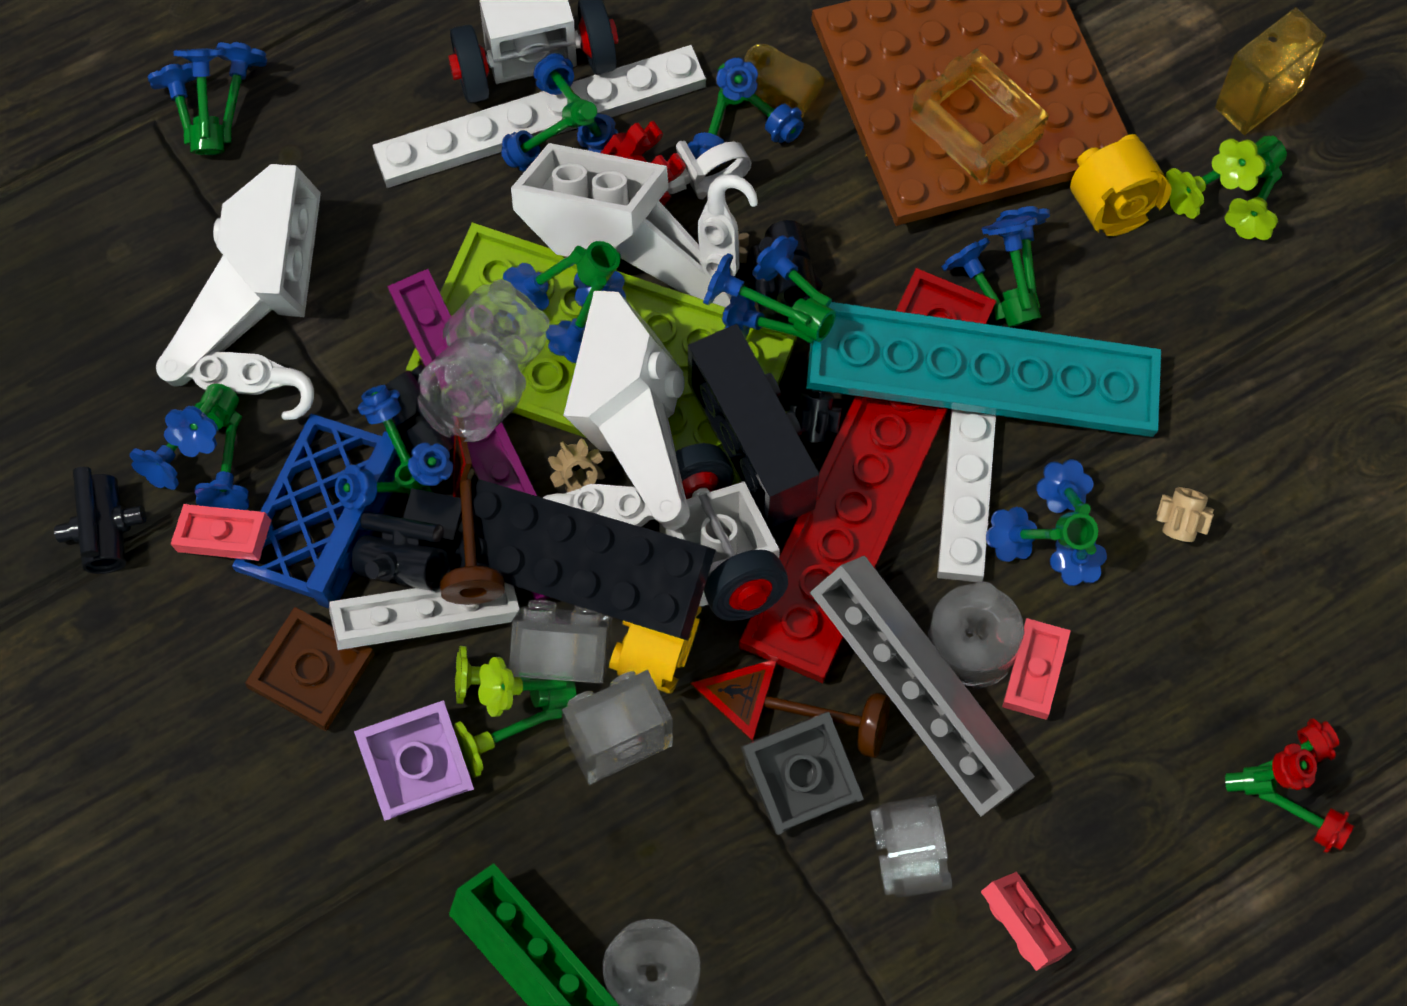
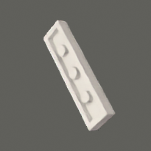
(966, 496)
(412, 615)

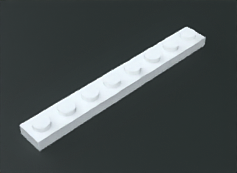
(482, 132)

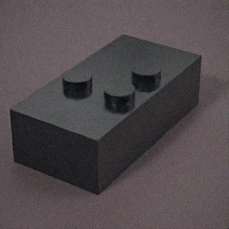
(753, 425)

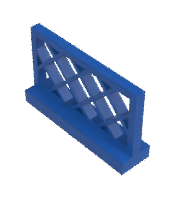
(334, 565)

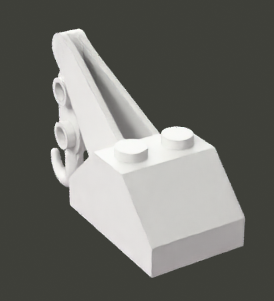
(593, 196)
(264, 267)
(622, 404)

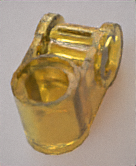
(784, 78)

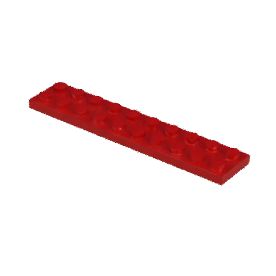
(857, 498)

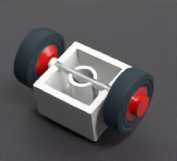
(523, 34)
(746, 564)

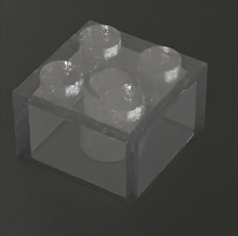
(560, 643)
(617, 725)

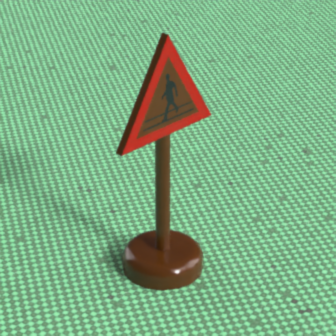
(469, 583)
(744, 693)

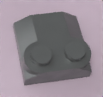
(801, 772)

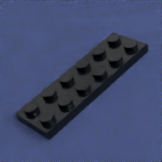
(589, 559)

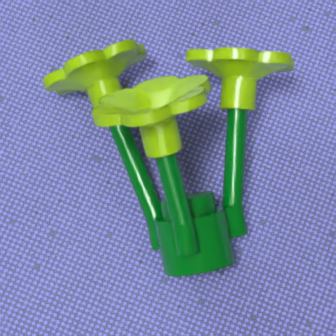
(1237, 166)
(497, 693)

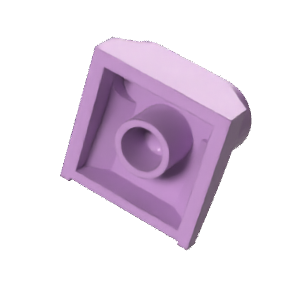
(413, 760)

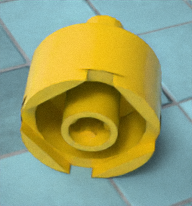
(1119, 185)
(652, 651)

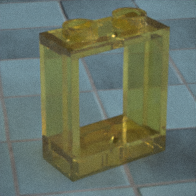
(1268, 72)
(978, 159)

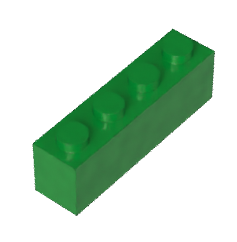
(523, 944)

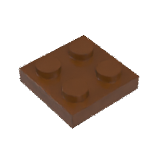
(307, 670)

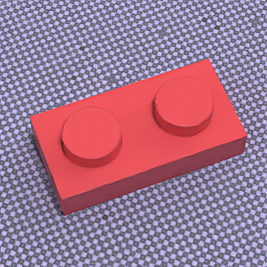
(221, 532)
(1036, 669)
(1025, 921)

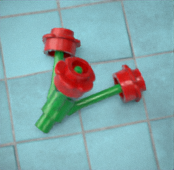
(1297, 769)

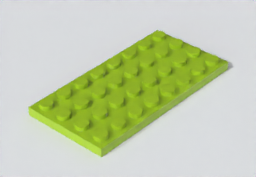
(672, 315)

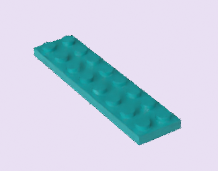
(988, 370)

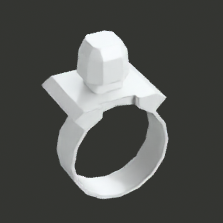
(698, 168)

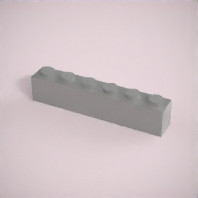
(922, 685)

